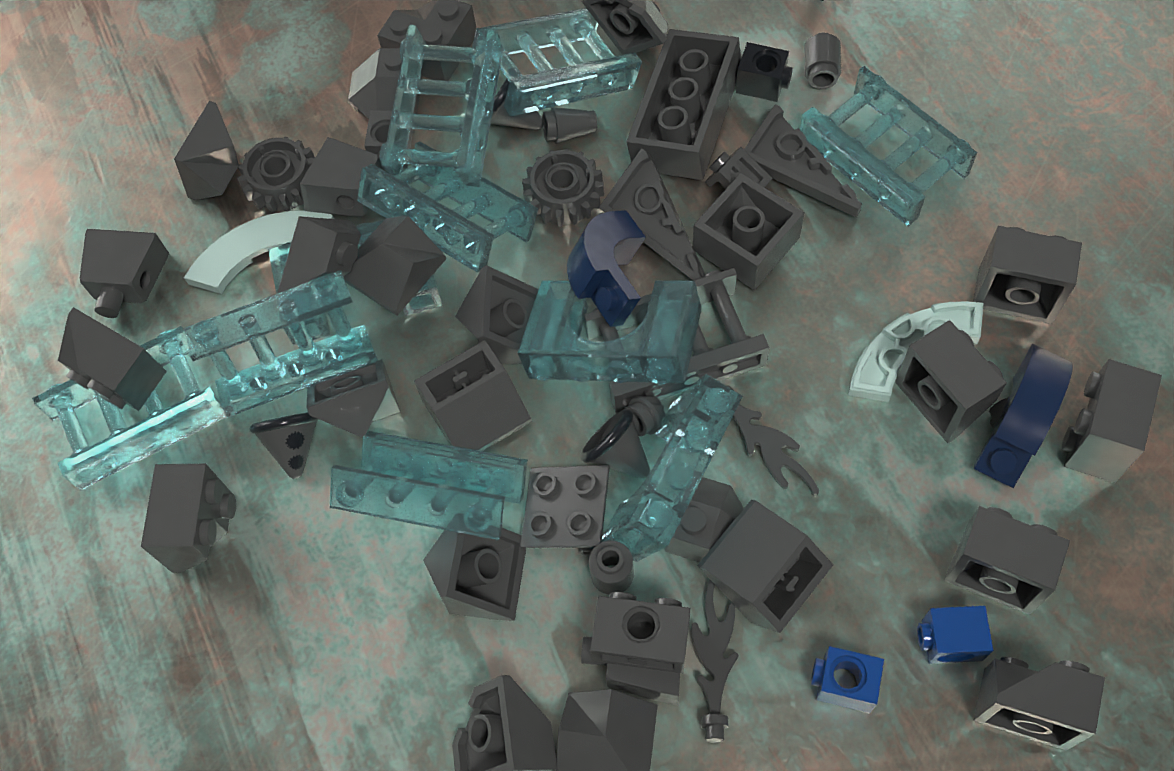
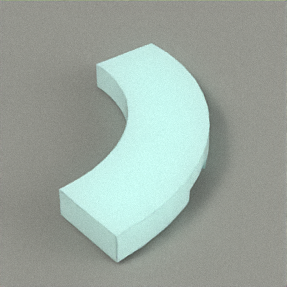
(239, 246)
(885, 354)

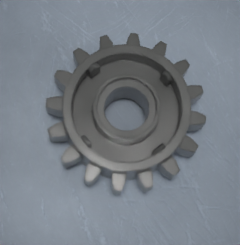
(568, 170)
(274, 173)

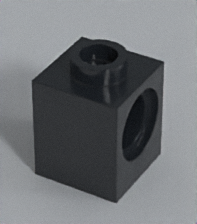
(763, 72)

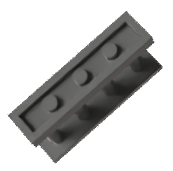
(720, 363)

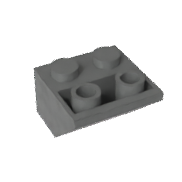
(473, 399)
(765, 566)

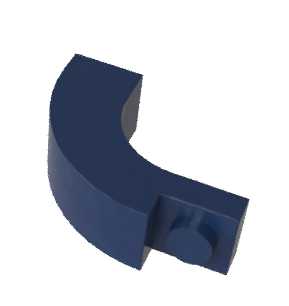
(594, 261)
(1027, 415)

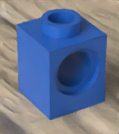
(955, 634)
(866, 671)

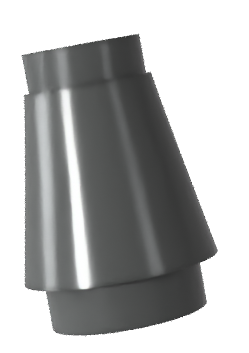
(567, 124)

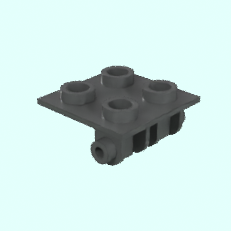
(565, 507)

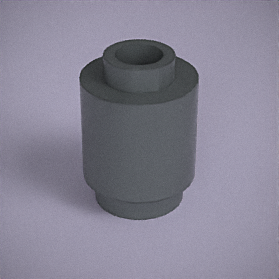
(822, 60)
(615, 578)

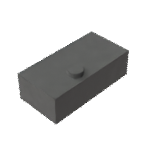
(686, 102)

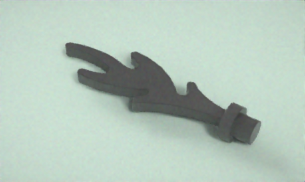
(770, 444)
(710, 653)

